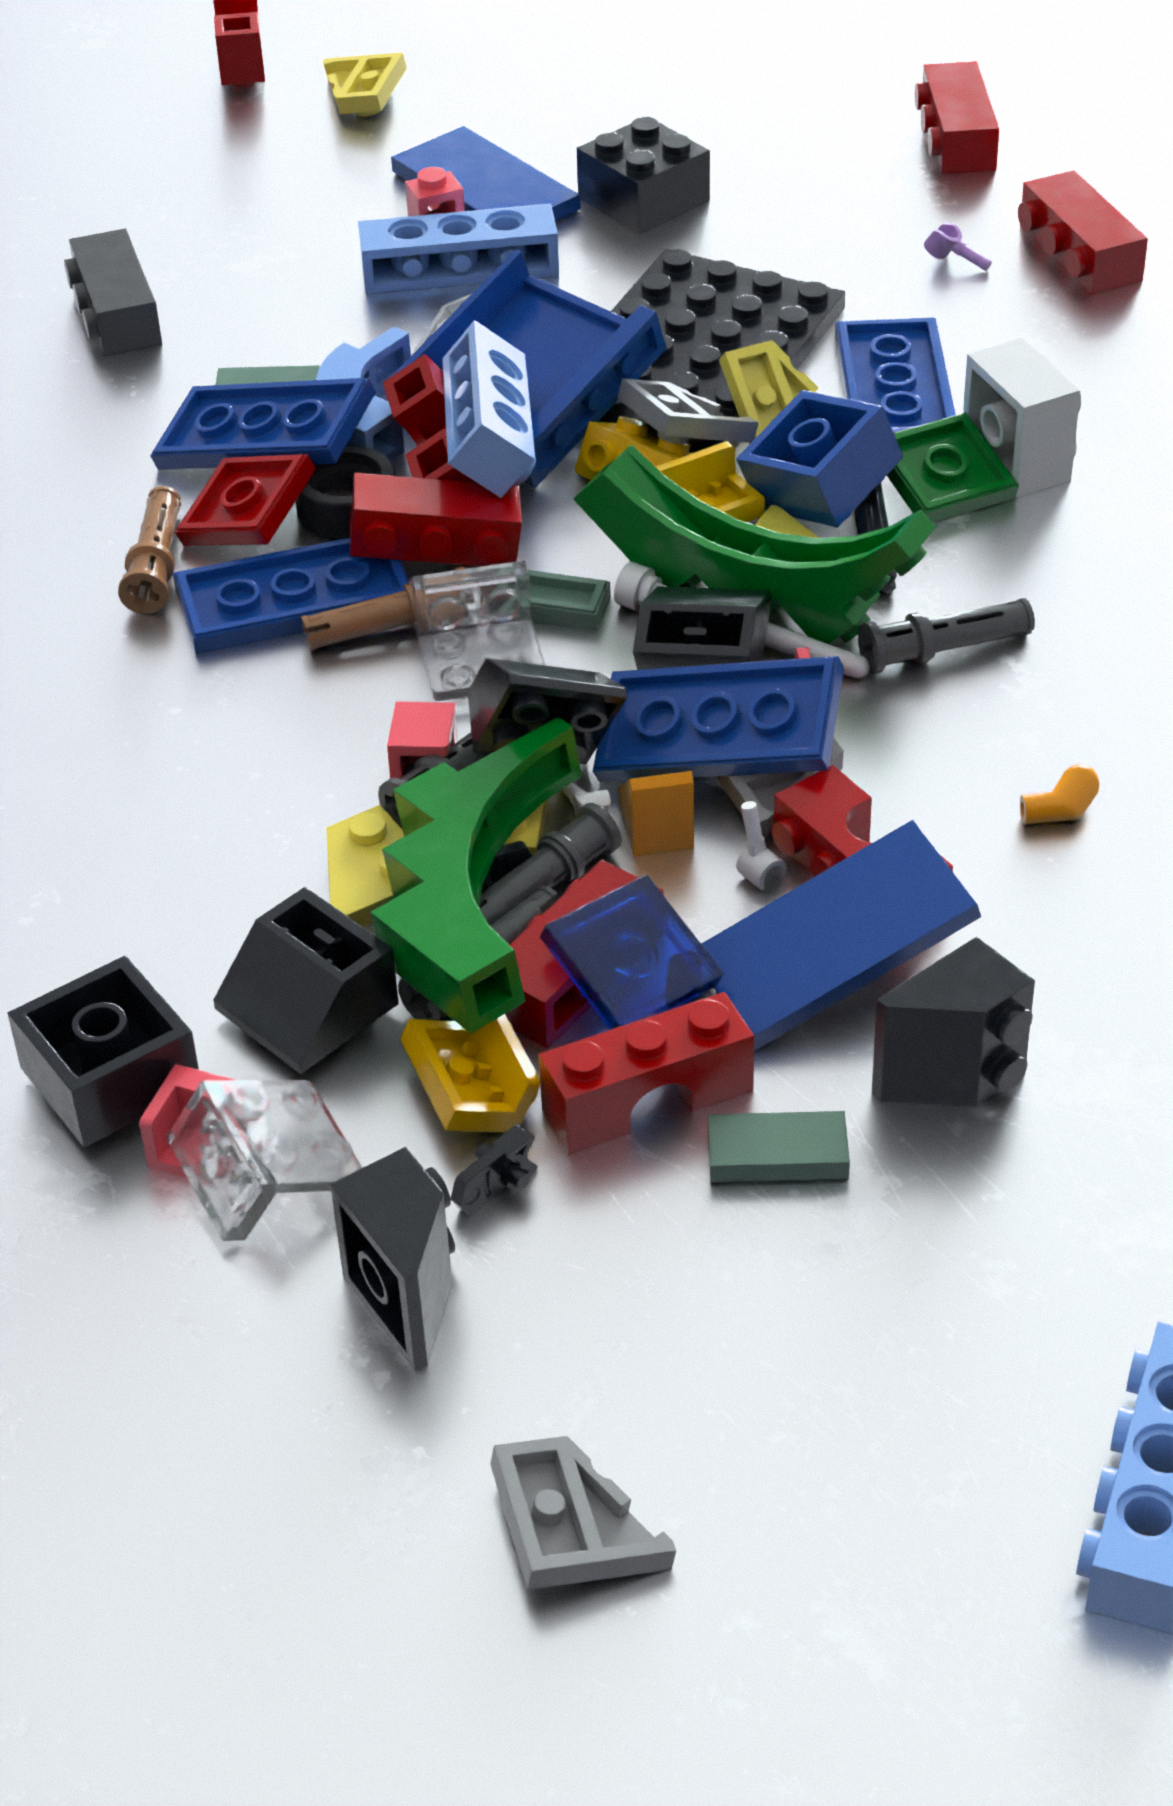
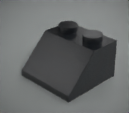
(954, 1030)
(397, 1248)

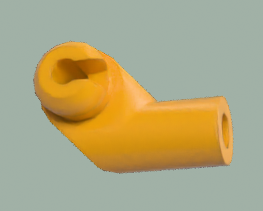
(1066, 801)

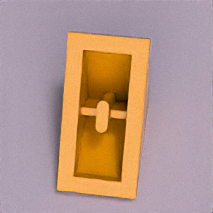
(659, 812)

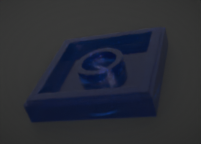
(631, 954)

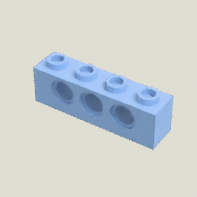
(455, 247)
(488, 410)
(1126, 1569)

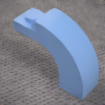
(378, 363)

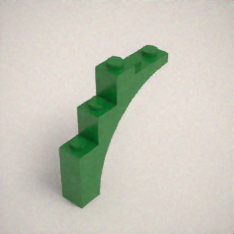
(816, 581)
(438, 868)

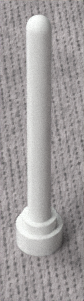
(638, 581)

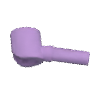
(948, 239)

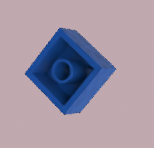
(821, 457)

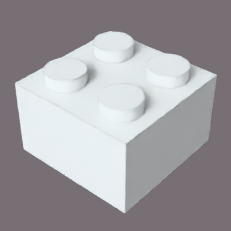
(1024, 412)

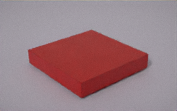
(245, 500)

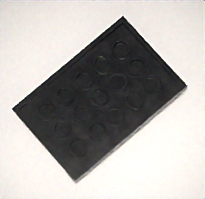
(719, 308)

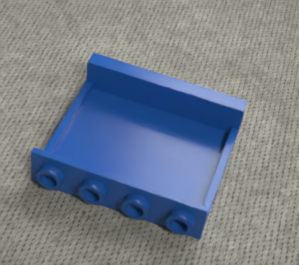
(570, 351)

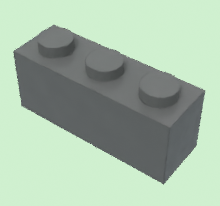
(112, 292)

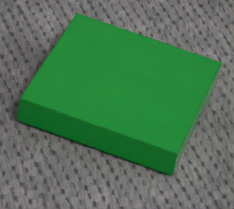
(949, 469)

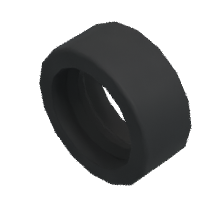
(331, 514)

